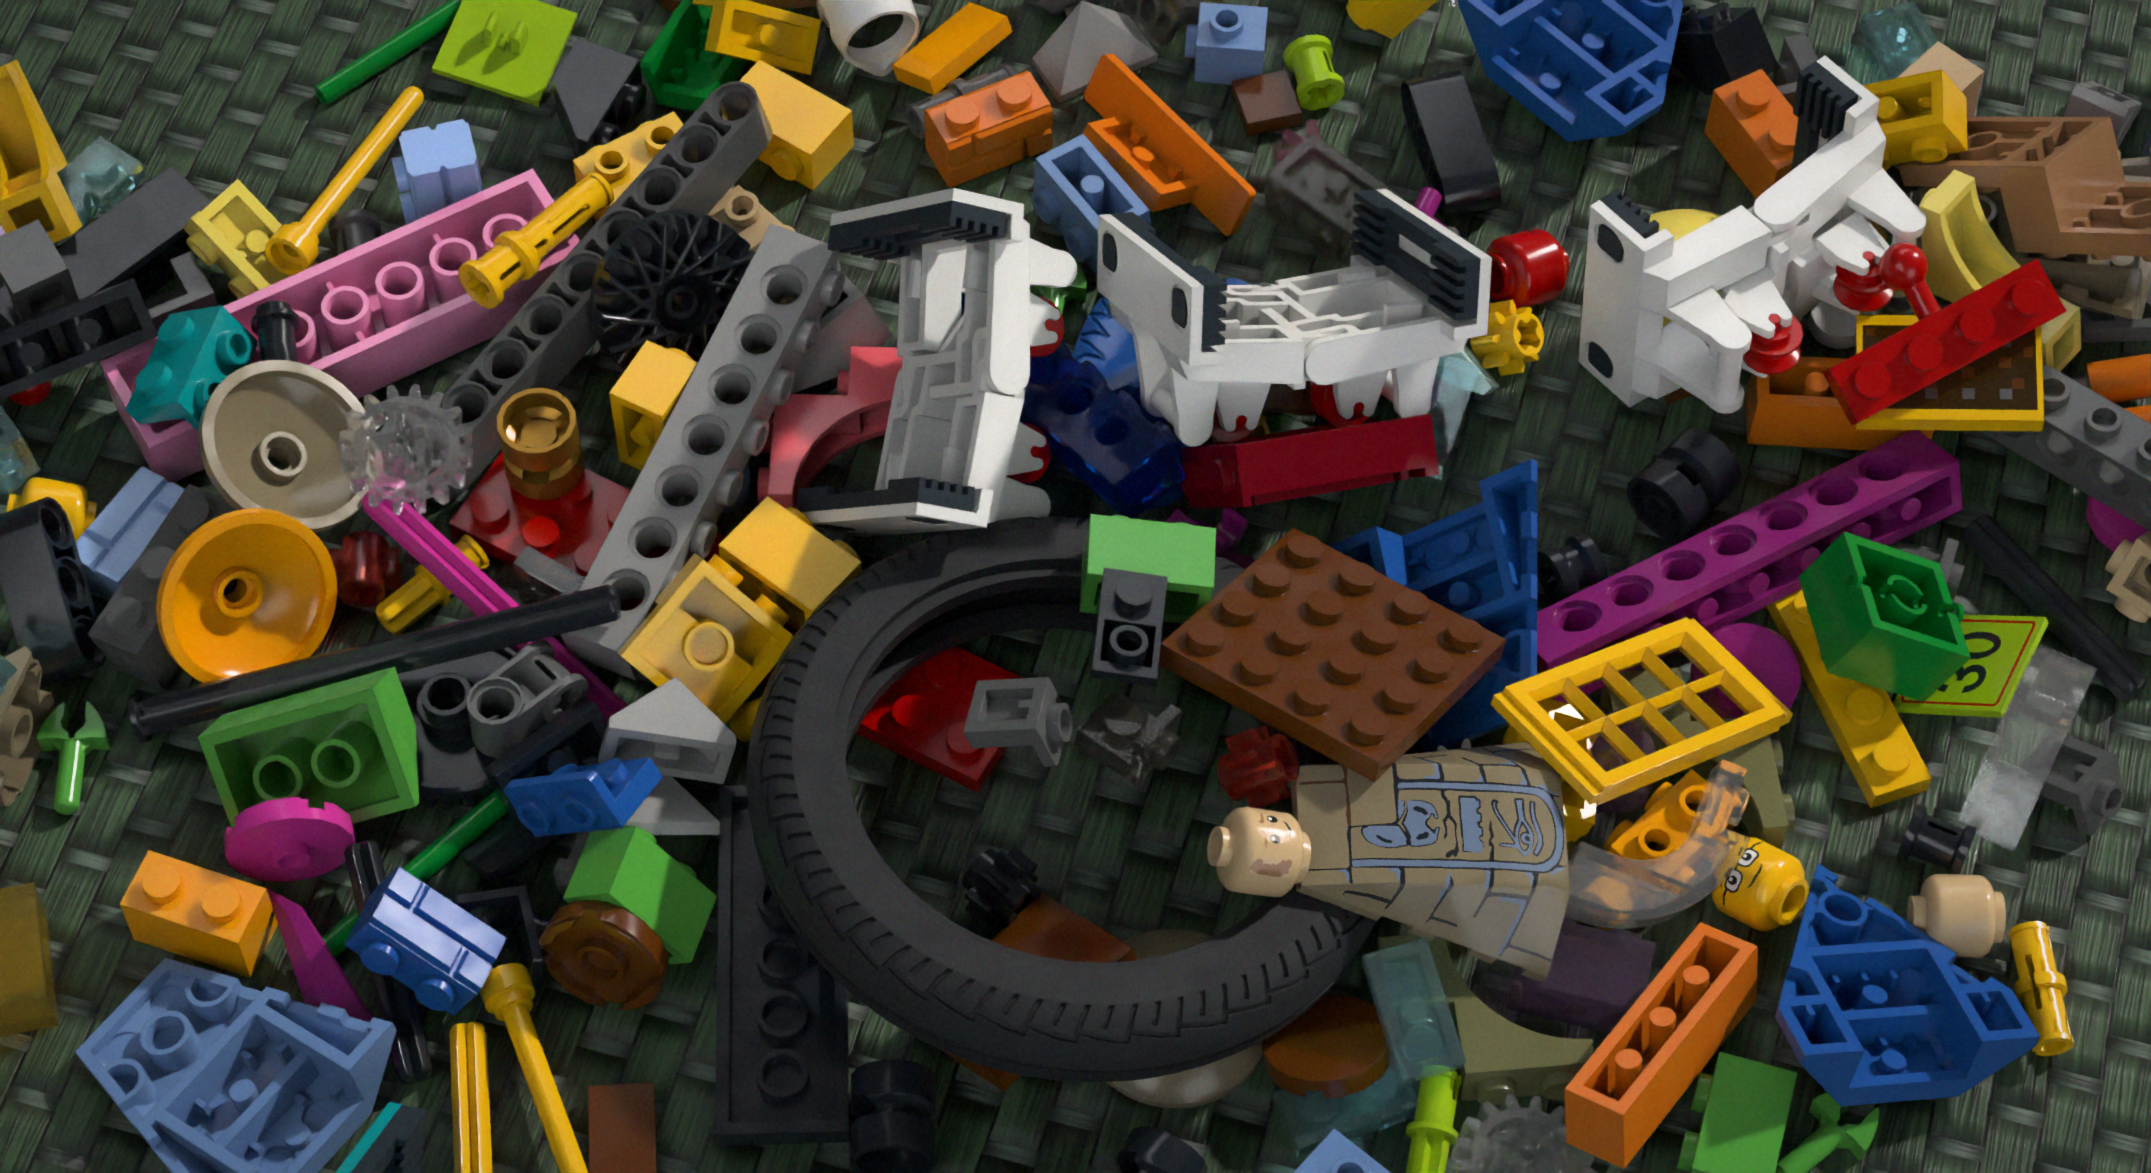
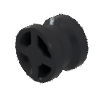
(1570, 567)

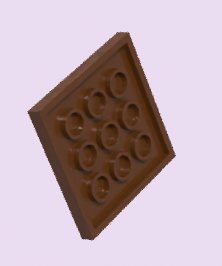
(1332, 653)

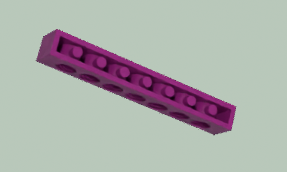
(1756, 553)

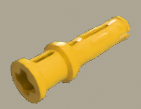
(519, 252)

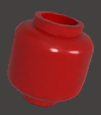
(1527, 268)

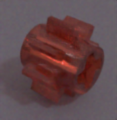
(365, 569)
(1258, 767)

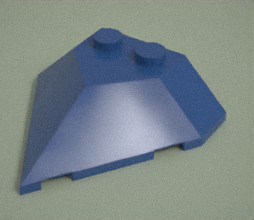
(1578, 62)
(1886, 1010)

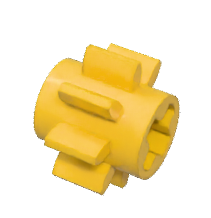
(1511, 338)

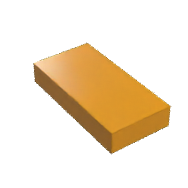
(952, 48)

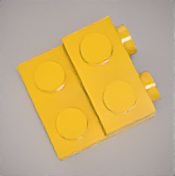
(709, 636)

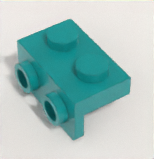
(188, 364)

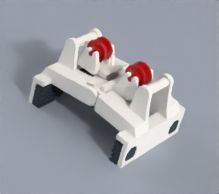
(1770, 262)
(1350, 331)
(957, 371)

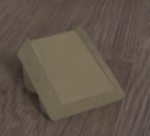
(21, 717)

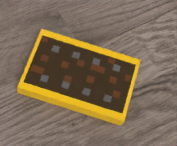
(1986, 395)

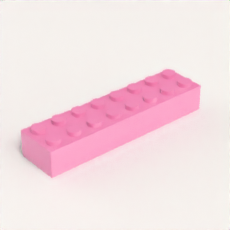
(371, 309)

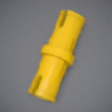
(2041, 987)

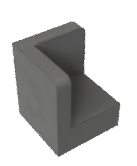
(34, 272)
(192, 291)

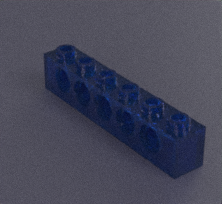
(1100, 432)

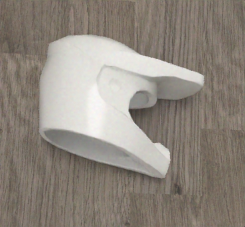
(848, 16)

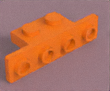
(1159, 151)

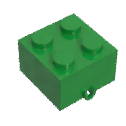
(1884, 617)

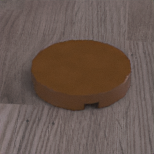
(604, 954)
(1329, 1049)

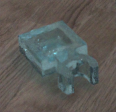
(100, 177)

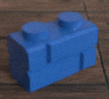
(425, 942)

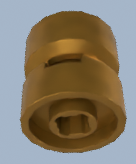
(540, 443)

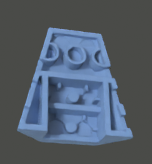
(236, 1072)

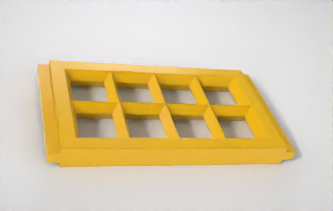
(1521, 709)

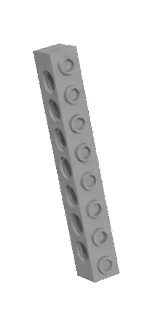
(781, 268)

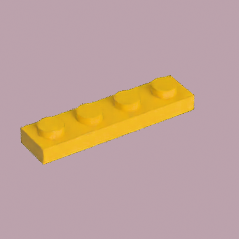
(1856, 714)

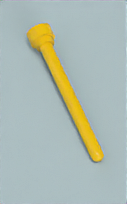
(296, 244)
(509, 997)

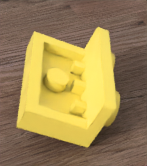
(234, 237)

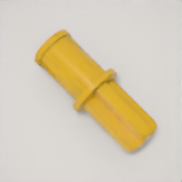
(423, 592)

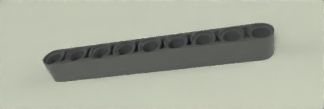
(686, 174)

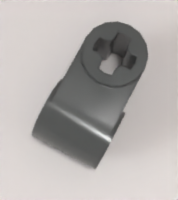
(527, 690)

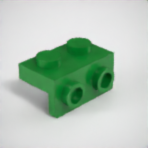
(678, 65)

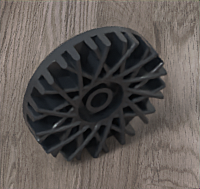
(666, 284)
(445, 749)

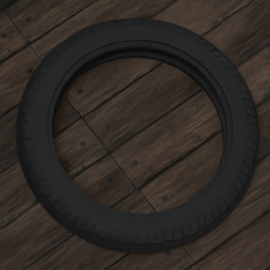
(912, 961)

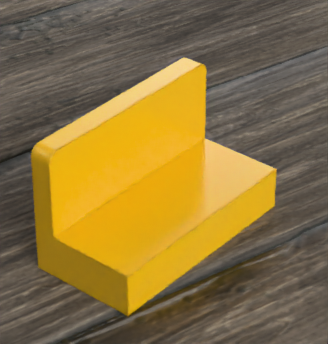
(762, 32)

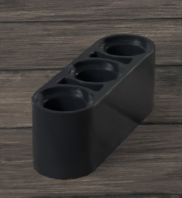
(1451, 143)
(47, 590)

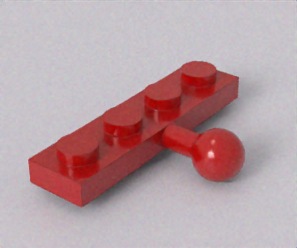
(1942, 337)

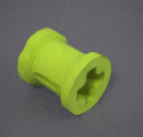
(1312, 66)

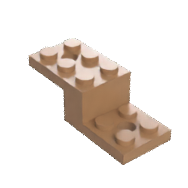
(2056, 184)

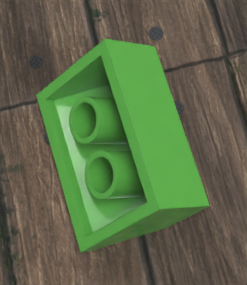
(327, 744)

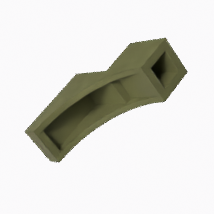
(1768, 811)
(1498, 1052)

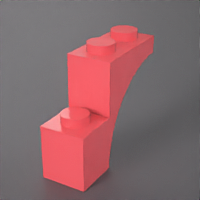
(818, 428)

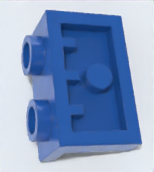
(583, 796)

